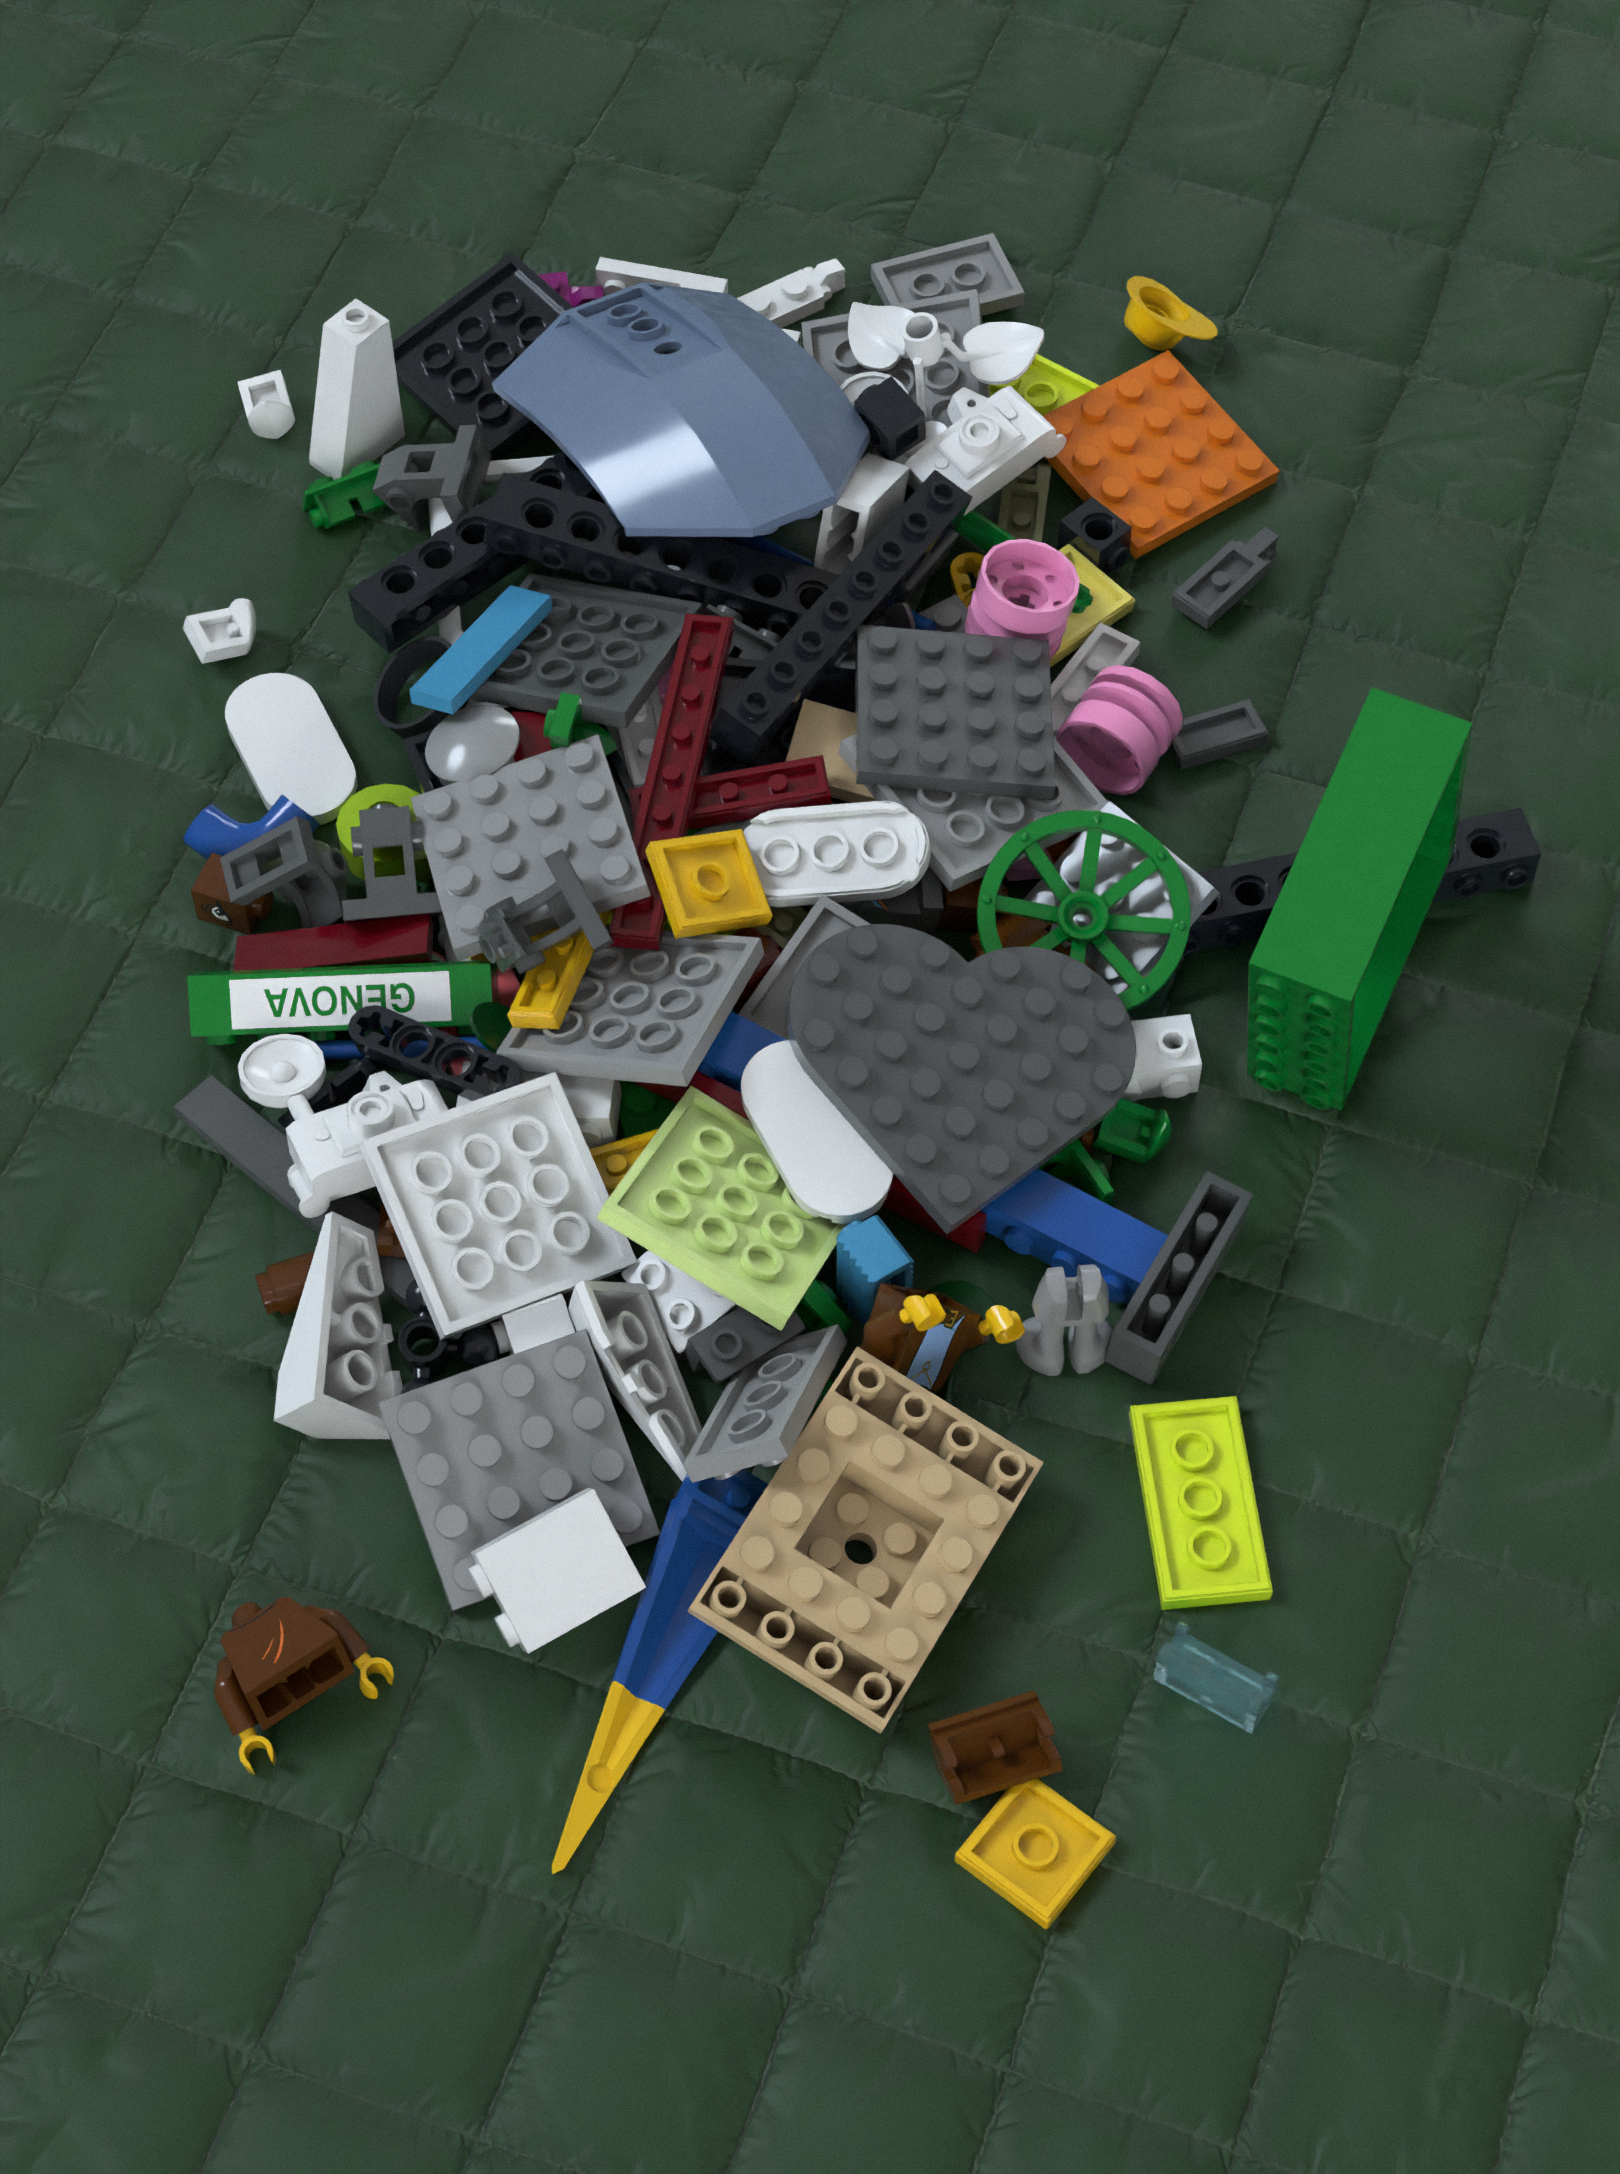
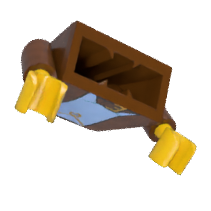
(928, 1331)
(283, 1661)

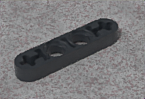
(439, 1053)

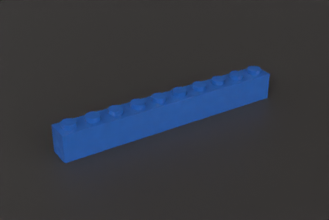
(1032, 1217)

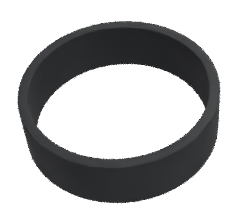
(395, 676)

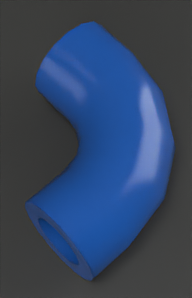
(220, 834)

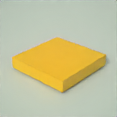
(708, 883)
(1035, 1850)

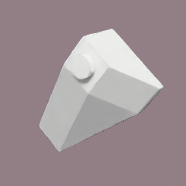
(338, 1346)
(638, 1363)

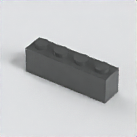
(1178, 1278)

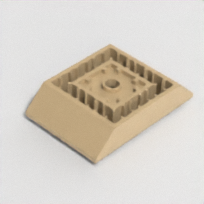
(879, 1469)

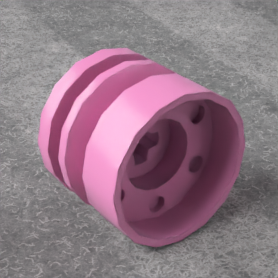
(1023, 593)
(1121, 728)

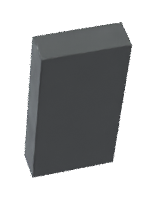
(1218, 734)

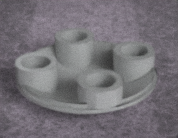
(472, 743)

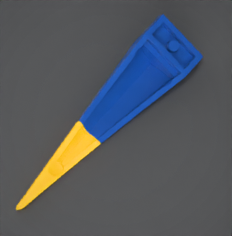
(662, 1638)

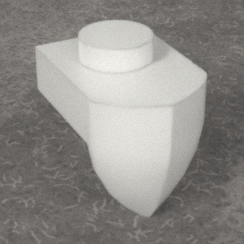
(267, 404)
(222, 632)

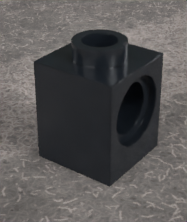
(891, 417)
(1097, 535)

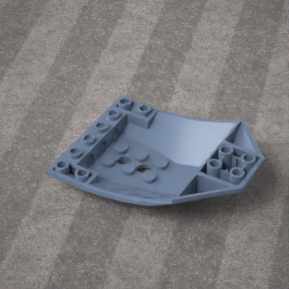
(693, 441)

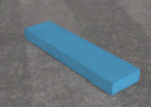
(481, 649)

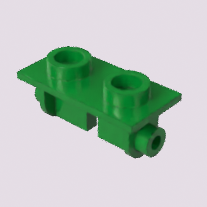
(333, 497)

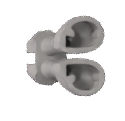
(1061, 1303)

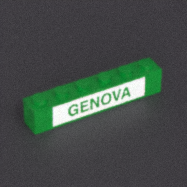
(327, 997)

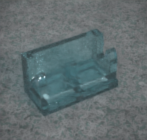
(1215, 1680)

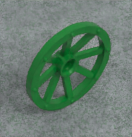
(1089, 903)

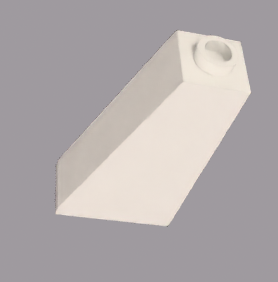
(355, 392)

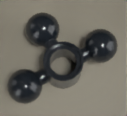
(472, 1348)

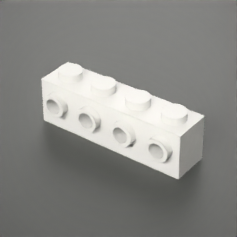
(1165, 1058)

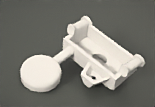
(983, 445)
(326, 1145)

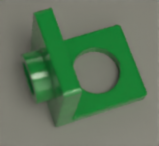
(1086, 1172)

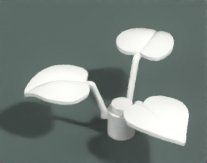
(886, 333)

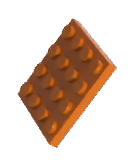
(1157, 452)

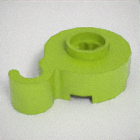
(387, 860)

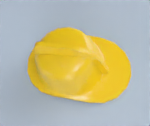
(1161, 317)

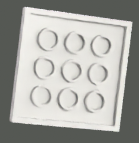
(496, 1204)

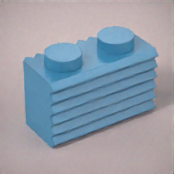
(865, 1259)

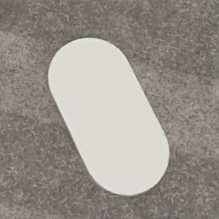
(290, 745)
(838, 852)
(810, 1141)

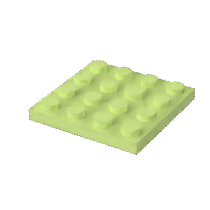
(721, 1211)

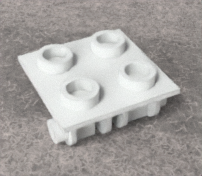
(680, 1300)

